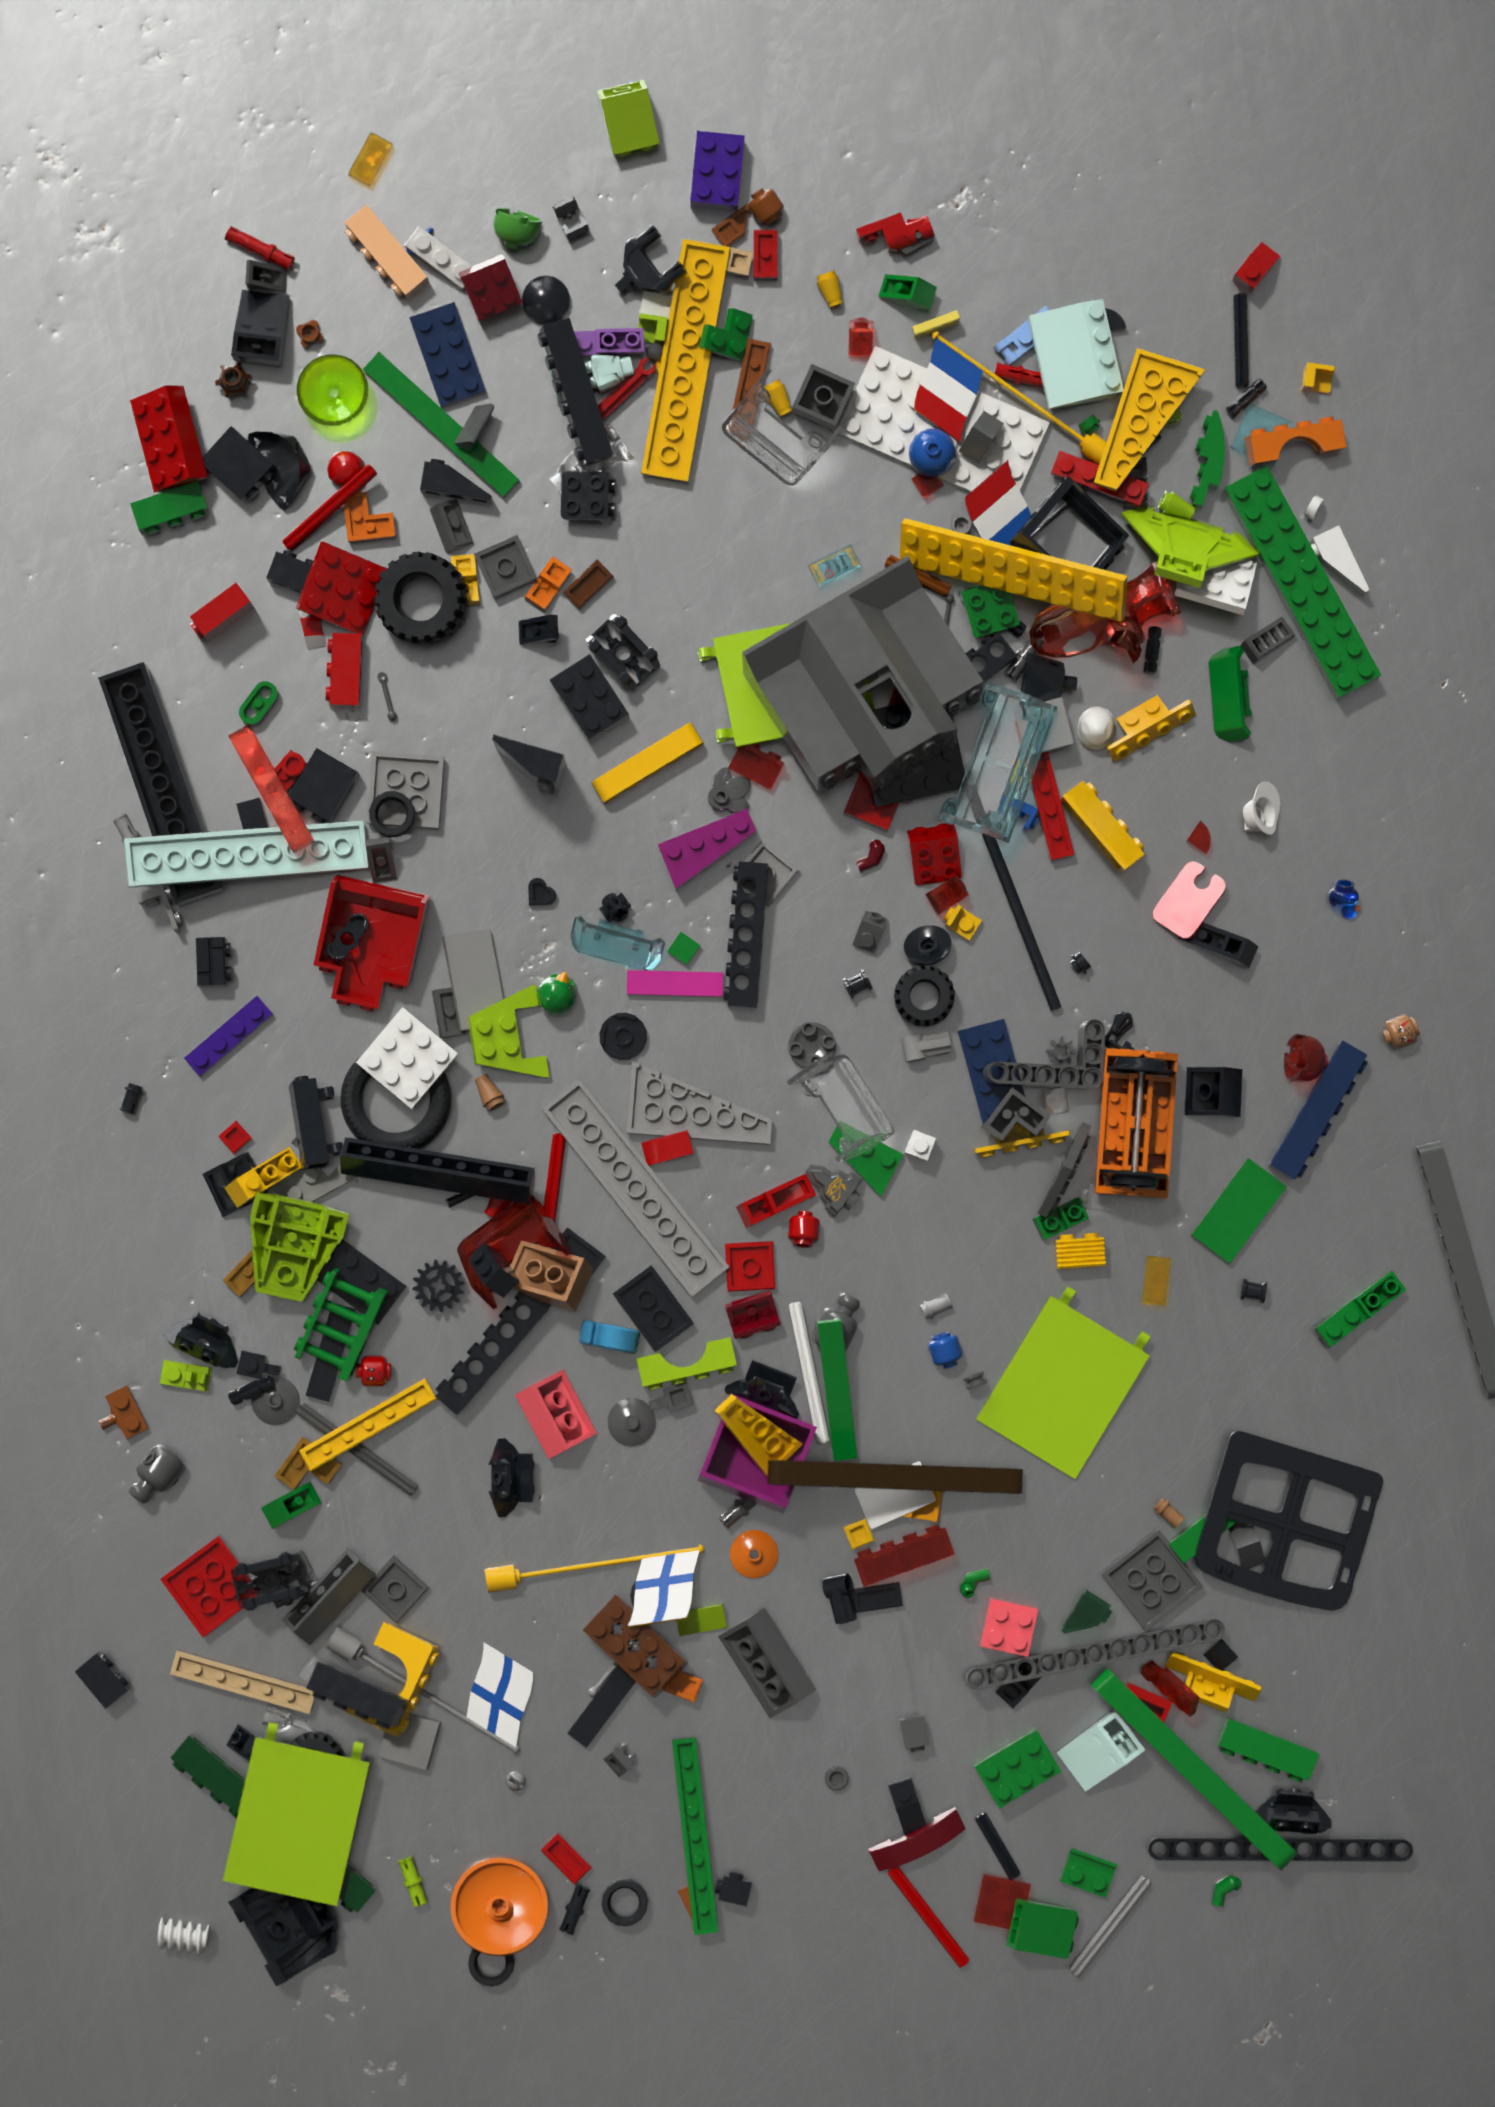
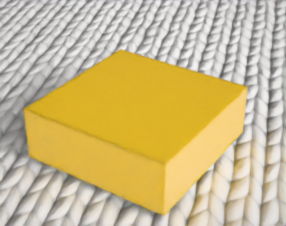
(858, 1534)

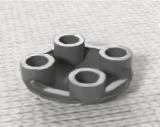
(811, 1043)

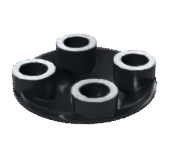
(545, 299)

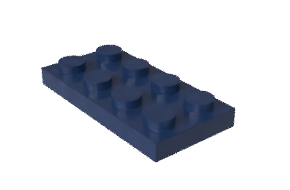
(447, 355)
(983, 1046)

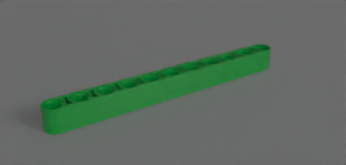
(1194, 1769)

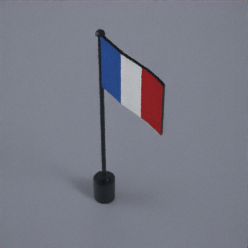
(1000, 509)

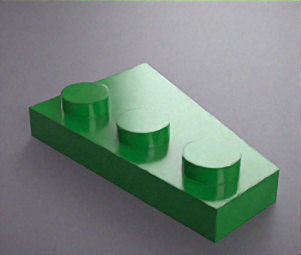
(874, 1165)

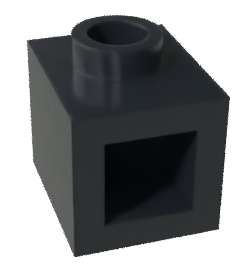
(734, 1889)

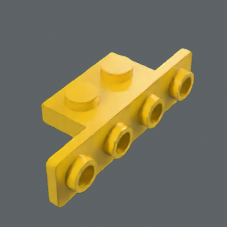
(1148, 723)
(1019, 1136)
(1211, 1684)

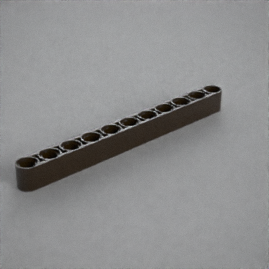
(895, 1476)

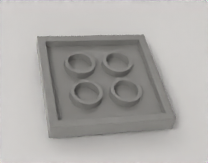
(414, 776)

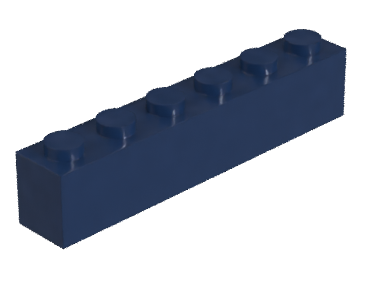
(1317, 1111)

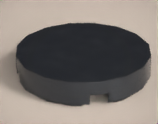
(623, 1036)

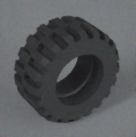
(390, 590)

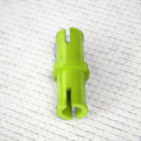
(412, 1881)

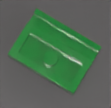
(1088, 1872)

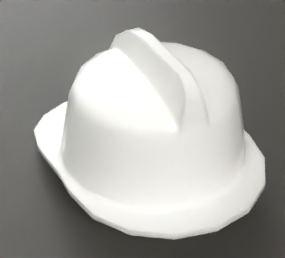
(1262, 810)

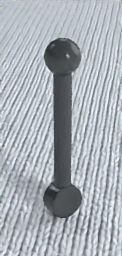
(949, 599)
(382, 677)

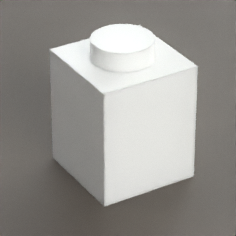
(920, 1145)

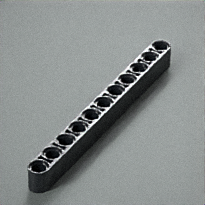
(1315, 1853)

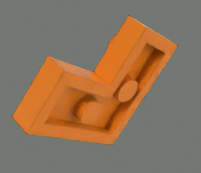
(366, 527)

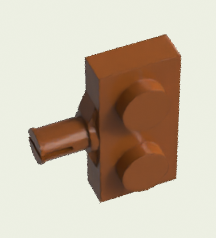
(124, 1413)

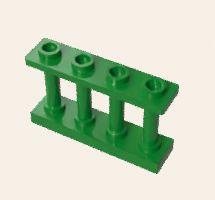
(364, 1322)

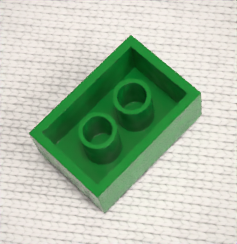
(1017, 1768)

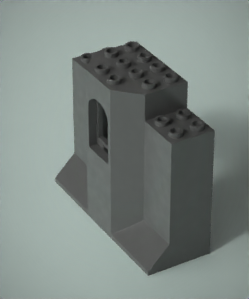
(816, 673)

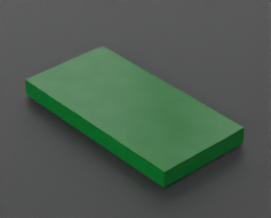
(1238, 1210)

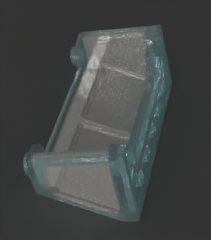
(1001, 763)

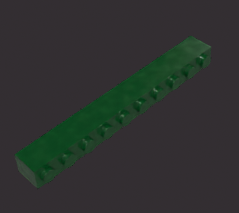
(227, 1787)

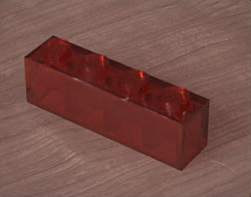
(903, 1556)

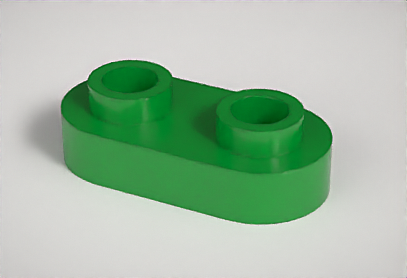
(258, 703)

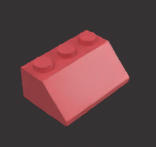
(555, 1414)

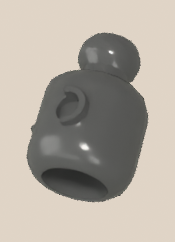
(844, 1310)
(157, 1472)

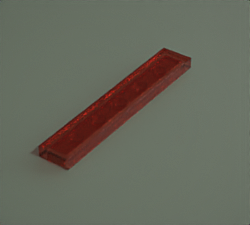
(271, 788)

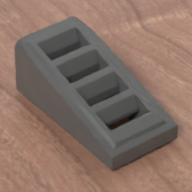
(1259, 652)

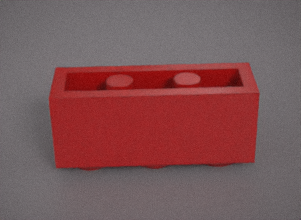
(344, 670)

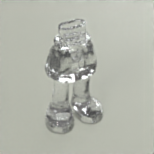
(620, 453)

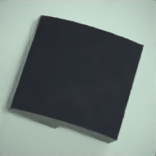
(222, 1176)

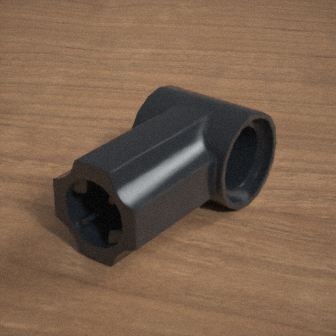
(839, 1591)

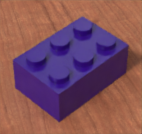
(717, 171)

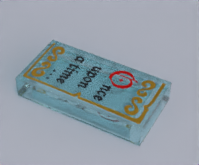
(834, 566)

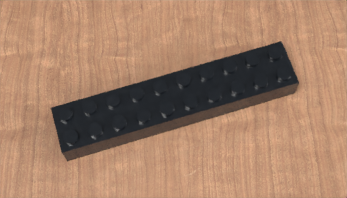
(154, 764)

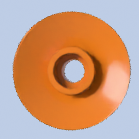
(757, 1541)

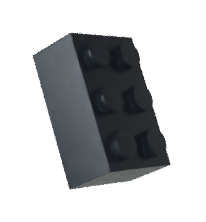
(589, 698)

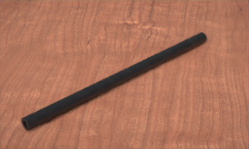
(1022, 922)

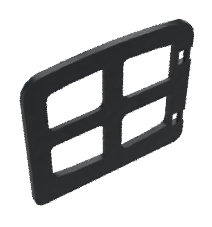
(1287, 1524)

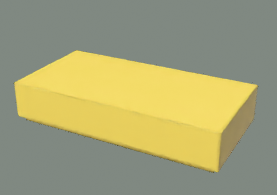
(935, 324)

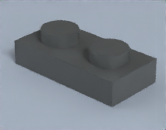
(446, 1013)

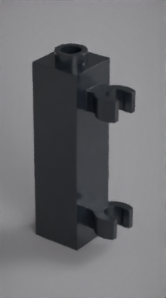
(309, 1122)

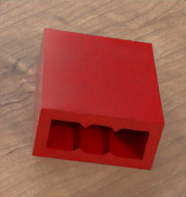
(221, 613)

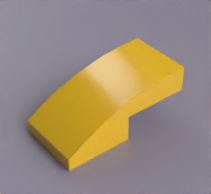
(467, 567)

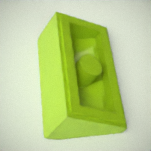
(702, 1620)

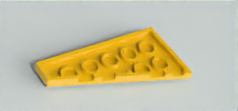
(1148, 401)

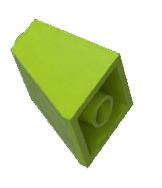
(628, 118)

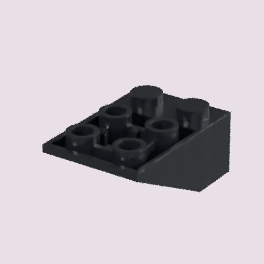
(260, 328)

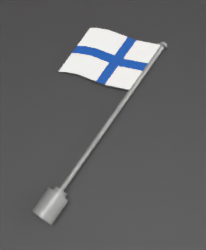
(495, 1697)

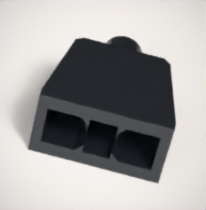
(1045, 678)

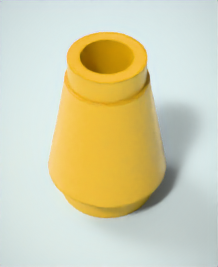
(830, 288)
(779, 397)

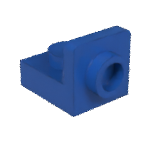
(1029, 811)

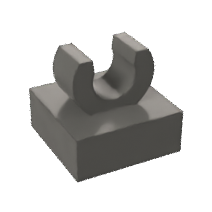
(619, 1761)

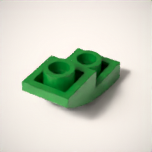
(1061, 1219)

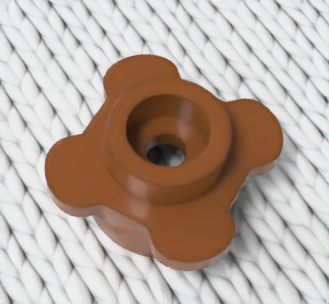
(311, 326)

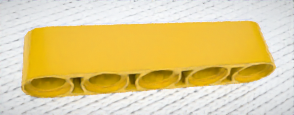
(647, 762)

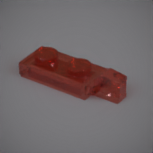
(1172, 1687)

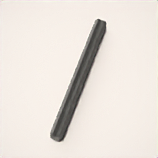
(359, 1451)

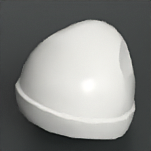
(1096, 728)

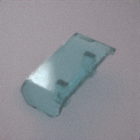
(616, 944)

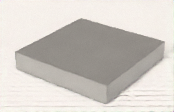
(779, 871)

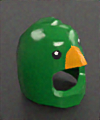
(557, 994)

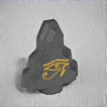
(835, 1187)

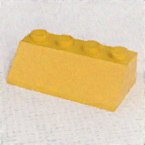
(1102, 827)

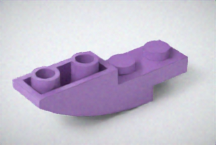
(610, 342)

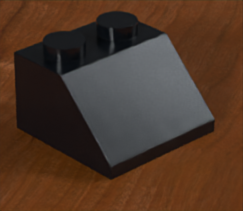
(1213, 1091)

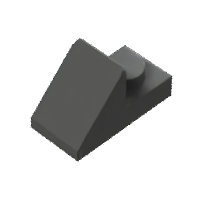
(380, 859)

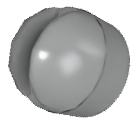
(517, 1776)

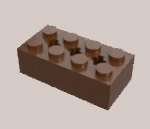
(651, 1645)

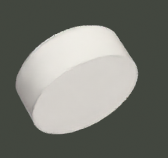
(1314, 507)

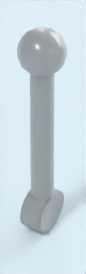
(593, 1691)

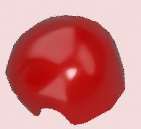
(343, 467)

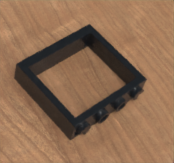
(1087, 509)

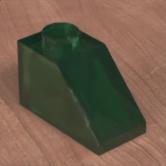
(1087, 1613)

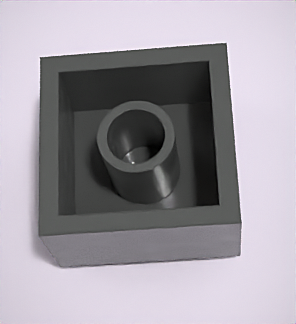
(823, 397)

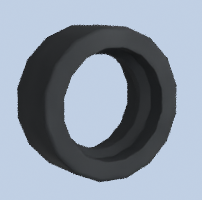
(410, 814)
(606, 1906)
(490, 1981)

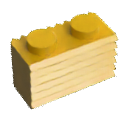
(1080, 1252)

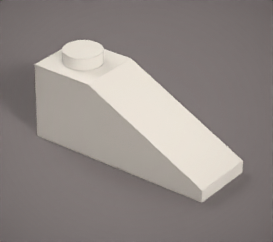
(1337, 556)

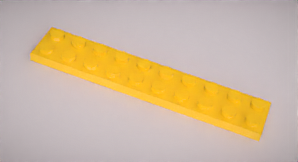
(683, 363)
(1014, 570)

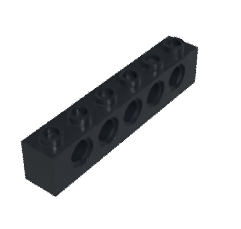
(759, 873)
(457, 1401)

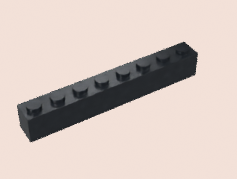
(437, 1170)

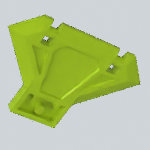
(1187, 546)

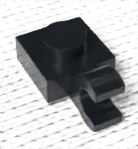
(254, 1365)

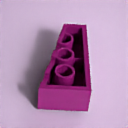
(700, 848)

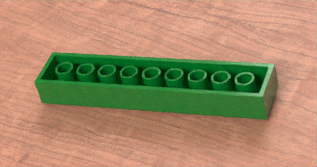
(1301, 582)

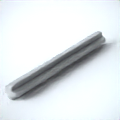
(1110, 1926)

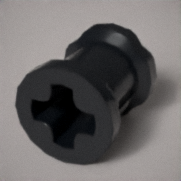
(857, 984)
(1253, 1290)

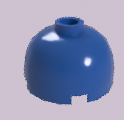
(932, 453)

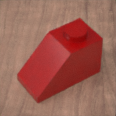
(1256, 267)

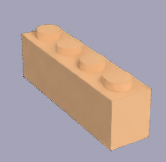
(386, 251)

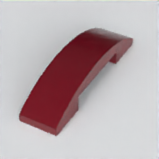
(918, 1843)

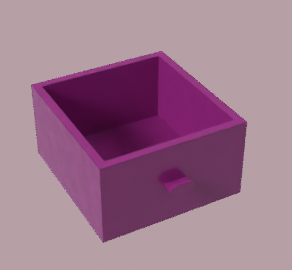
(735, 1472)

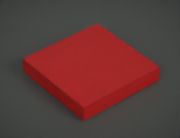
(750, 1266)

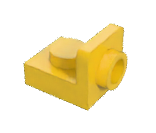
(962, 922)

